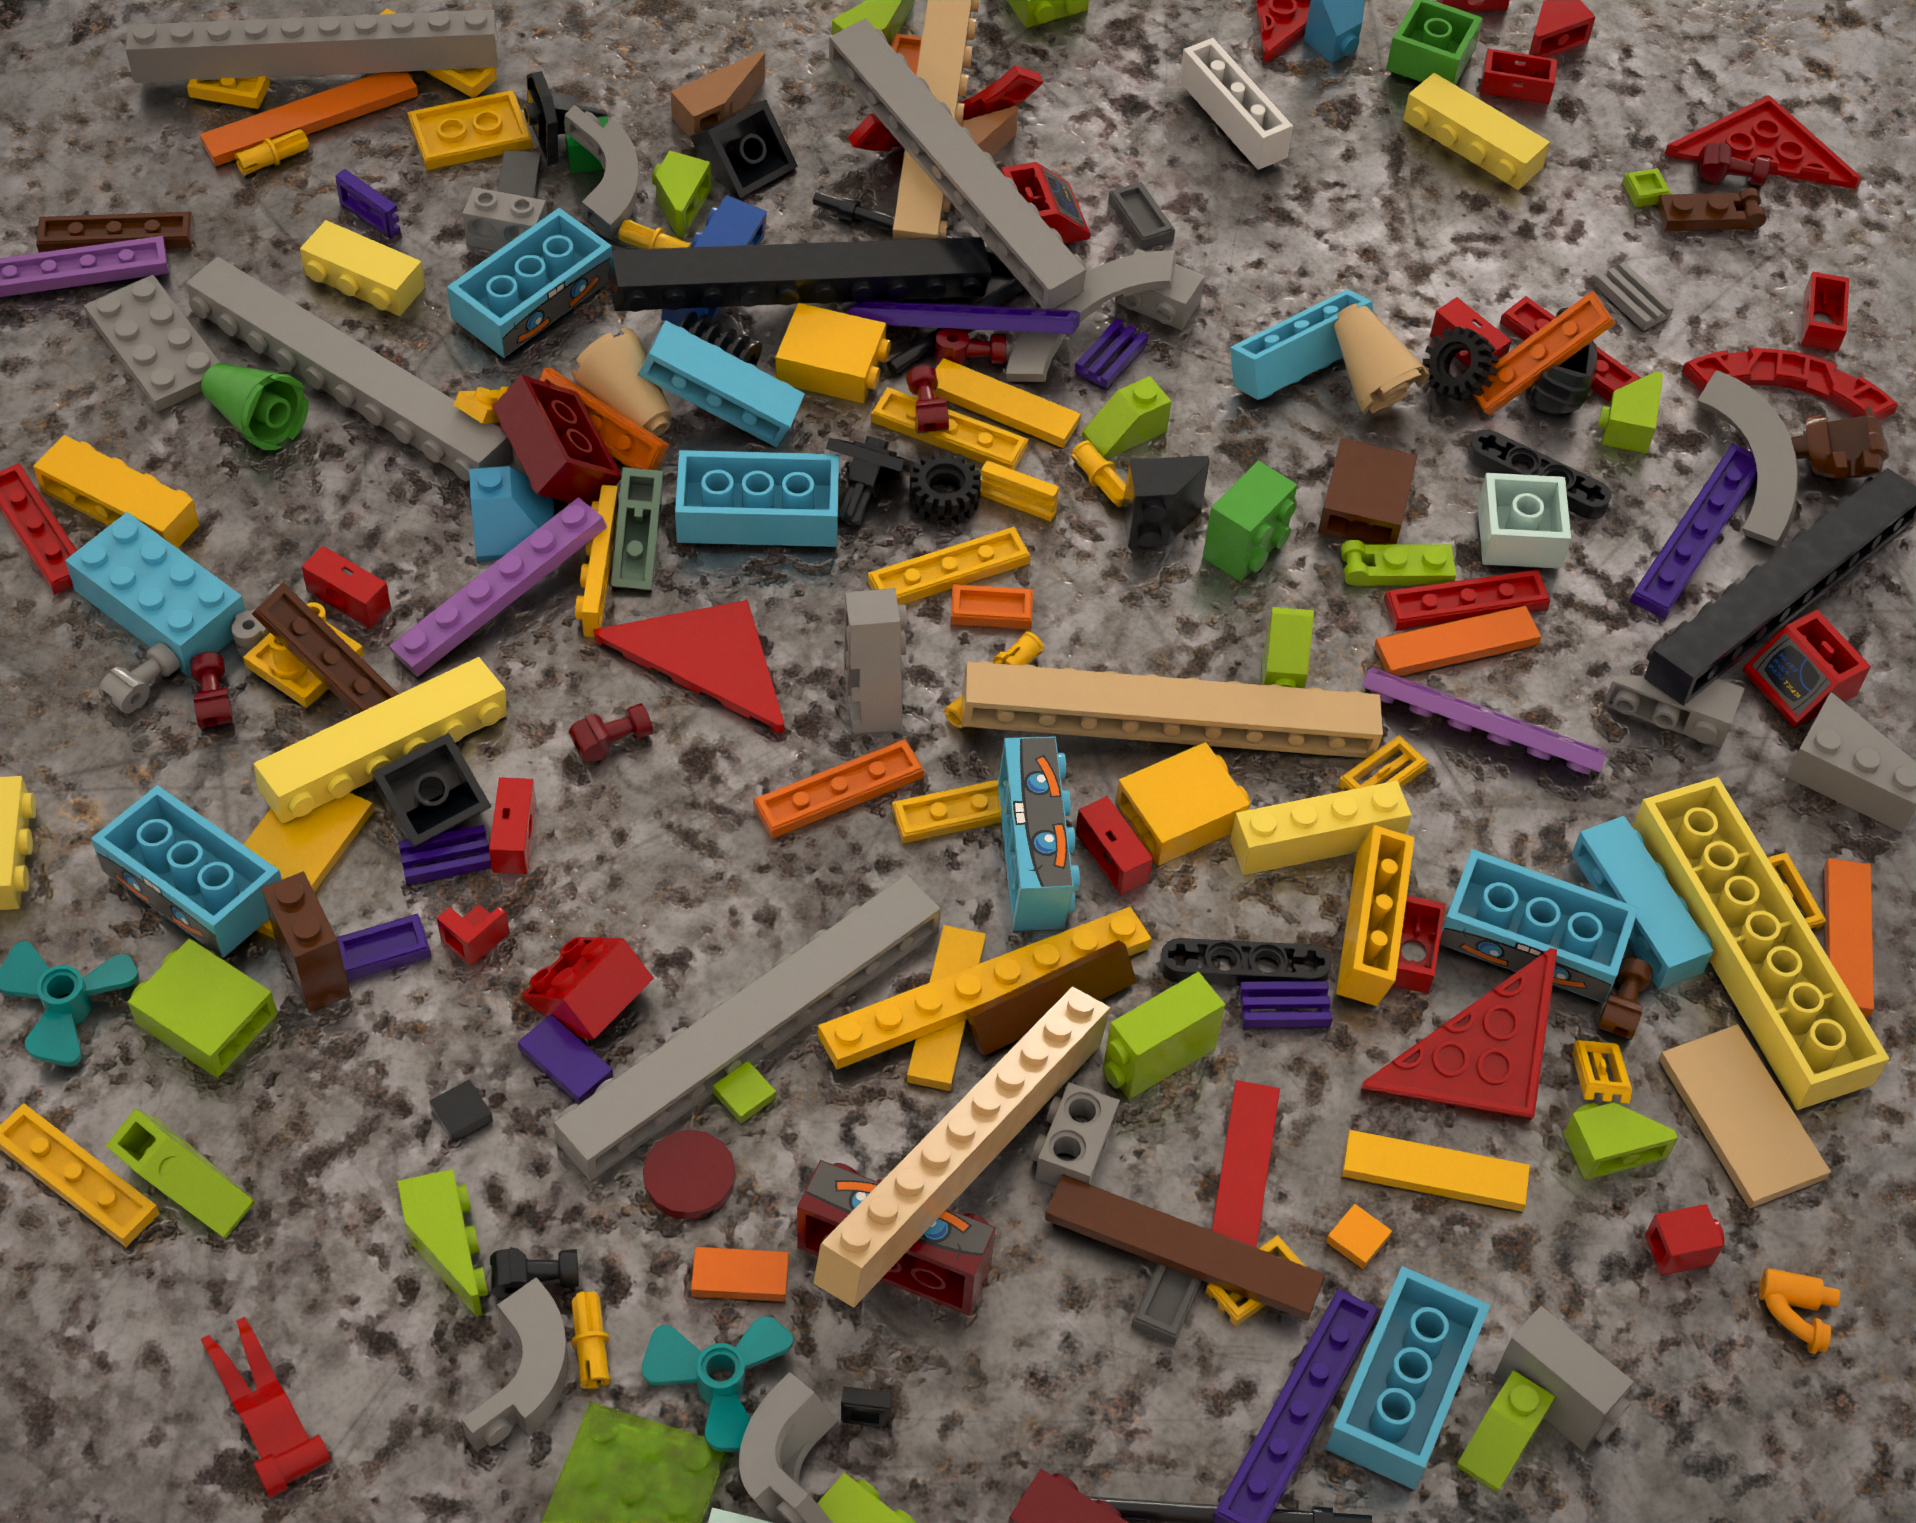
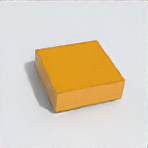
(1358, 1236)

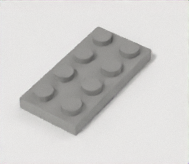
(152, 341)

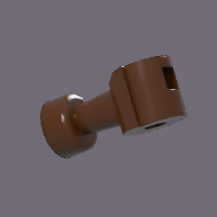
(1622, 1010)

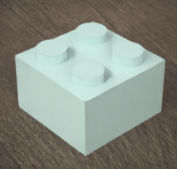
(1524, 520)

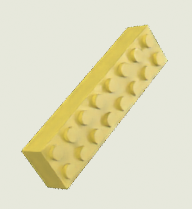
(1761, 945)

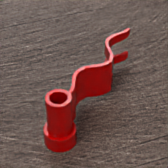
(267, 1416)

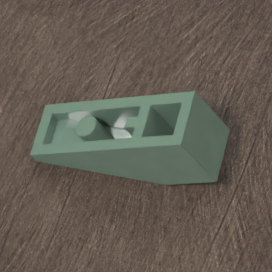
(637, 528)

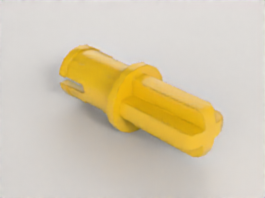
(271, 151)
(648, 238)
(1100, 471)
(590, 1340)

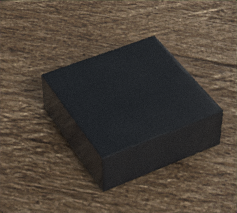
(461, 1110)
(865, 1407)

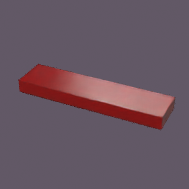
(1529, 317)
(36, 527)
(1465, 599)
(1245, 1162)

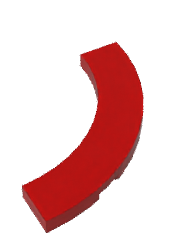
(1004, 93)
(1793, 371)

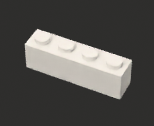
(1235, 103)

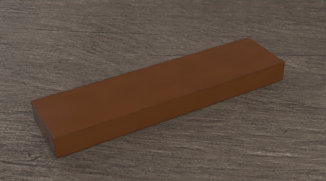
(88, 230)
(322, 650)
(1017, 1011)

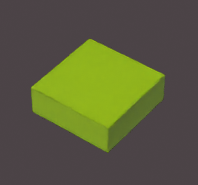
(1645, 187)
(744, 1092)

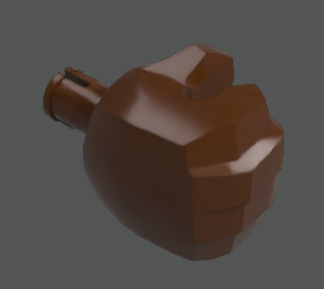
(1844, 446)

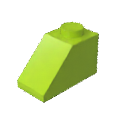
(681, 188)
(1632, 414)
(1129, 418)
(1287, 647)
(1615, 1139)
(1505, 1431)

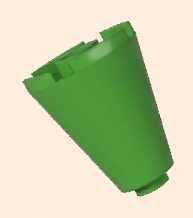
(257, 402)

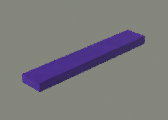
(969, 317)
(1696, 533)
(1298, 1411)

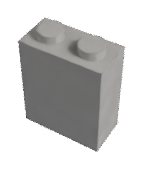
(1585, 1384)

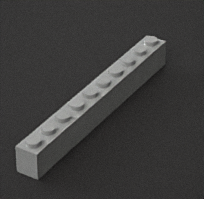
(312, 46)
(957, 165)
(346, 369)
(746, 1026)

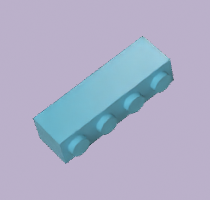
(1291, 347)
(721, 384)
(1663, 930)

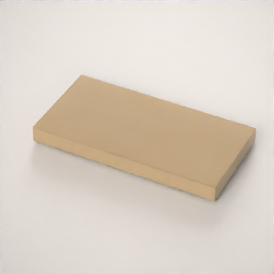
(1744, 1116)

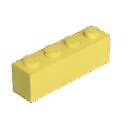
(1476, 131)
(1315, 827)

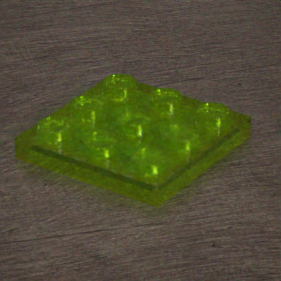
(633, 1472)

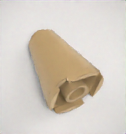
(1376, 360)
(611, 374)

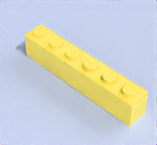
(349, 751)

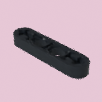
(1541, 466)
(1244, 955)

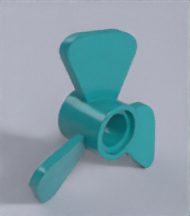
(55, 1034)
(675, 1361)

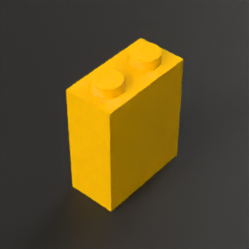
(832, 353)
(1181, 803)

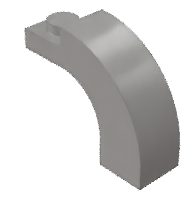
(617, 192)
(534, 1392)
(775, 1446)

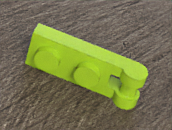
(1397, 564)

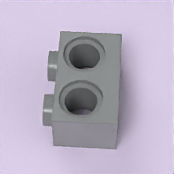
(499, 217)
(1081, 1140)

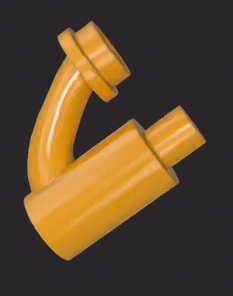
(1788, 1289)

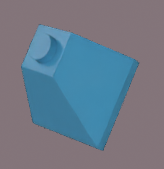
(1334, 27)
(504, 510)

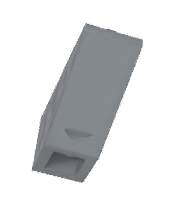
(1702, 718)

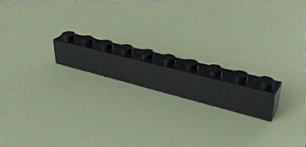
(798, 273)
(1781, 587)

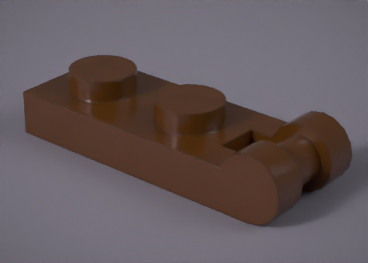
(1712, 211)

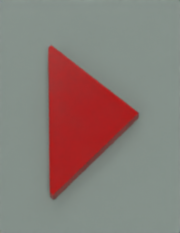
(1280, 24)
(1771, 133)
(705, 652)
(1483, 1055)

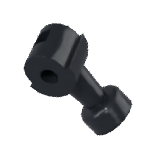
(513, 1270)

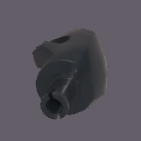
(1566, 386)

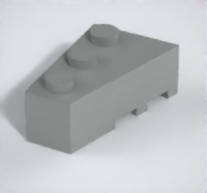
(874, 659)
(1856, 766)

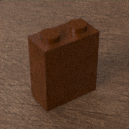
(1367, 493)
(306, 941)

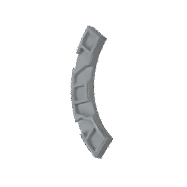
(1124, 276)
(1772, 450)

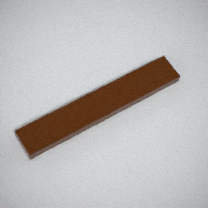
(1185, 1247)

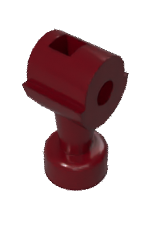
(1717, 163)
(956, 346)
(930, 412)
(213, 702)
(594, 736)

